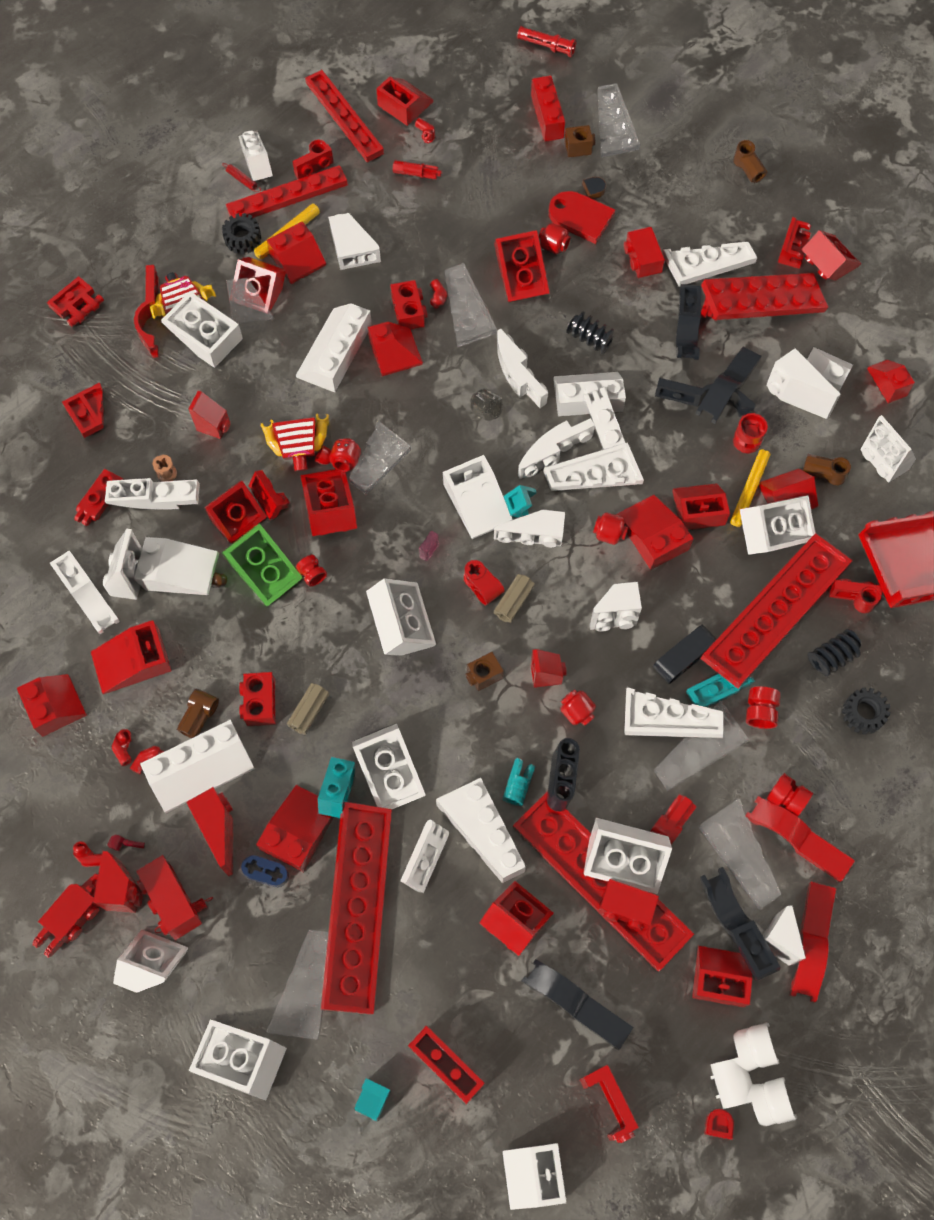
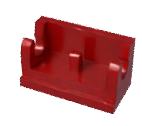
(794, 241)

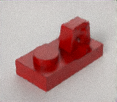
(266, 495)

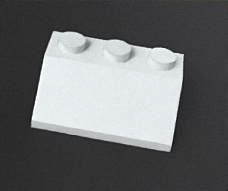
(571, 388)
(400, 617)
(627, 855)

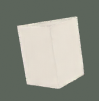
(784, 937)

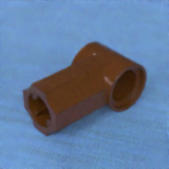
(748, 160)
(826, 467)
(200, 707)

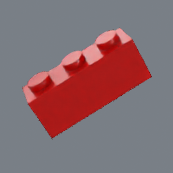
(547, 108)
(168, 898)
(446, 1064)

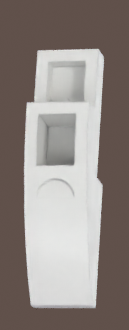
(514, 366)
(547, 449)
(152, 495)

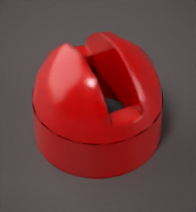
(323, 456)

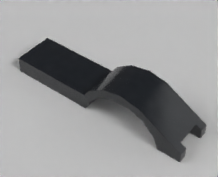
(688, 321)
(728, 382)
(694, 395)
(741, 928)
(578, 1004)

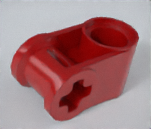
(484, 585)

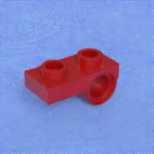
(318, 158)
(855, 591)

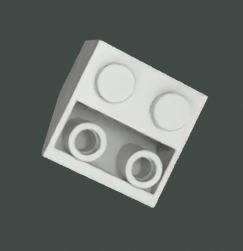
(617, 608)
(534, 1176)

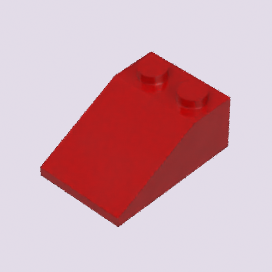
(521, 266)
(328, 502)
(656, 531)
(216, 824)
(295, 829)

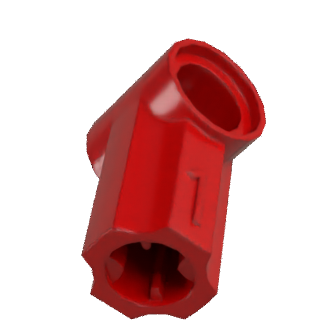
(674, 818)

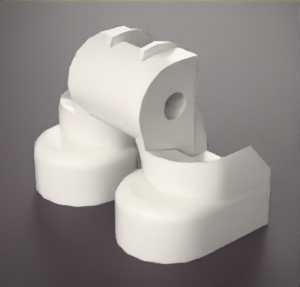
(735, 1084)

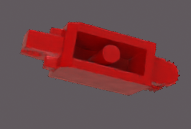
(68, 915)

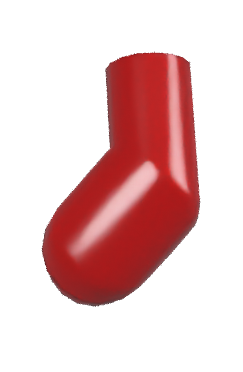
(440, 294)
(143, 756)

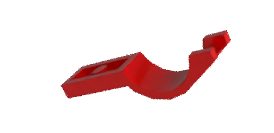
(143, 312)
(800, 836)
(814, 940)

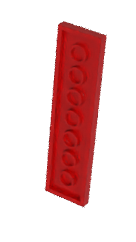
(776, 610)
(565, 846)
(356, 909)

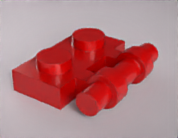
(73, 296)

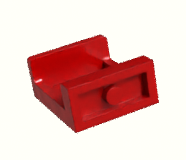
(616, 1101)

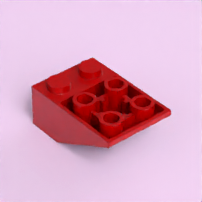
(131, 657)

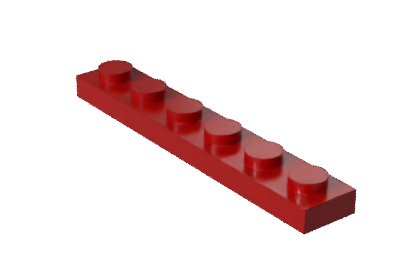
(344, 116)
(289, 193)

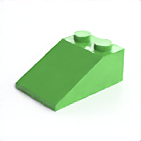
(262, 565)

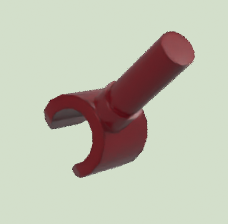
(117, 841)

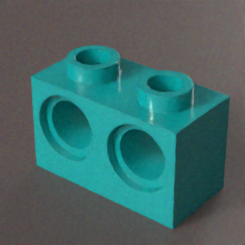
(336, 787)

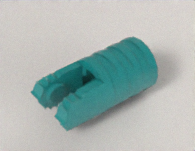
(518, 786)

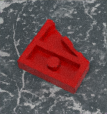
(87, 409)

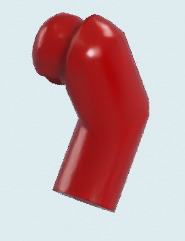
(428, 130)
(120, 746)
(85, 855)

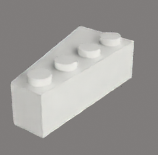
(479, 822)

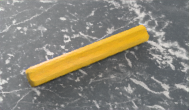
(305, 216)
(750, 486)

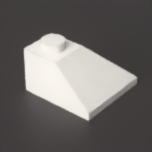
(830, 367)
(147, 961)

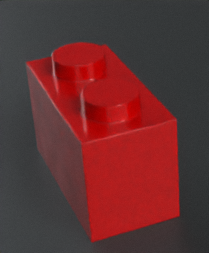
(644, 252)
(628, 905)

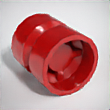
(750, 433)
(762, 710)
(789, 795)

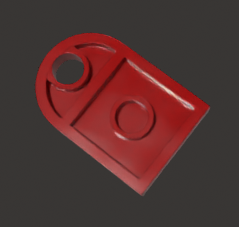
(581, 215)

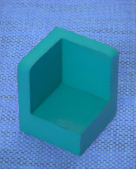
(519, 500)
(372, 1099)

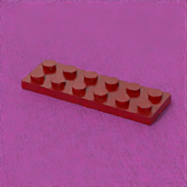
(764, 296)

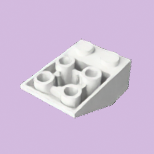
(887, 451)
(476, 496)

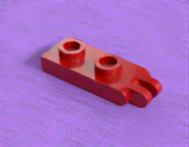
(93, 502)

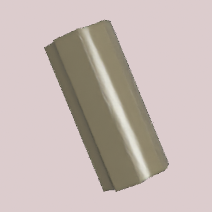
(514, 598)
(308, 708)

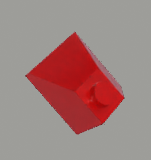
(393, 347)

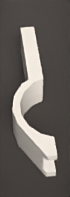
(84, 592)

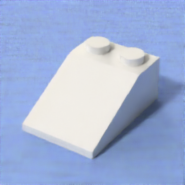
(203, 328)
(802, 385)
(777, 525)
(175, 567)
(122, 569)
(388, 768)
(238, 1059)

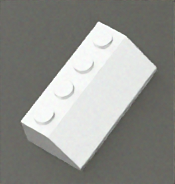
(335, 346)
(197, 766)

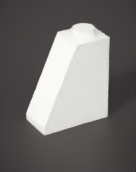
(352, 242)

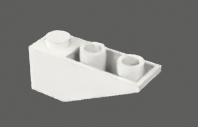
(255, 155)
(536, 528)

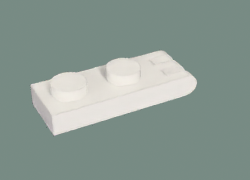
(604, 419)
(425, 856)

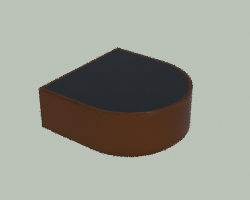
(594, 187)

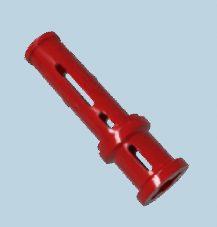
(554, 42)

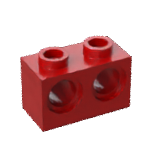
(408, 305)
(264, 698)

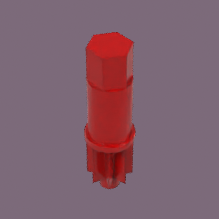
(414, 169)

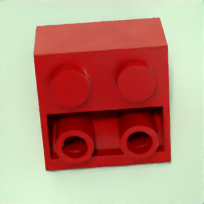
(402, 99)
(701, 506)
(722, 977)

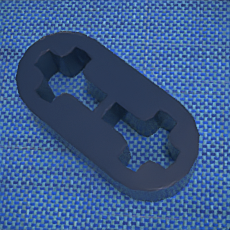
(266, 865)

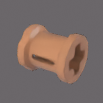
(164, 467)

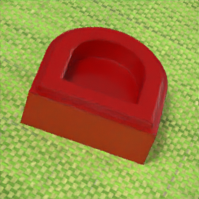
(719, 1124)

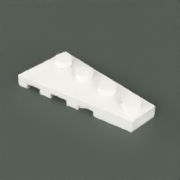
(708, 261)
(599, 469)
(662, 717)

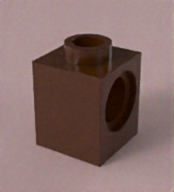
(579, 141)
(486, 662)

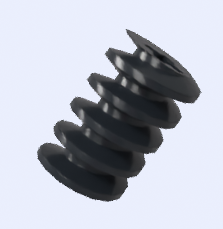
(591, 332)
(835, 652)

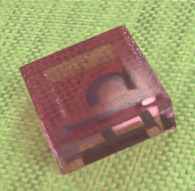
(428, 546)

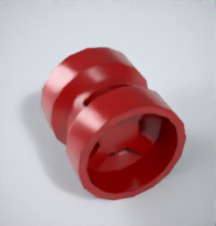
(310, 569)

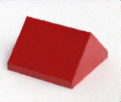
(790, 486)
(235, 512)

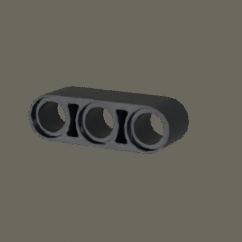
(684, 654)
(558, 783)

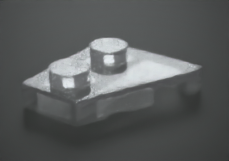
(246, 302)

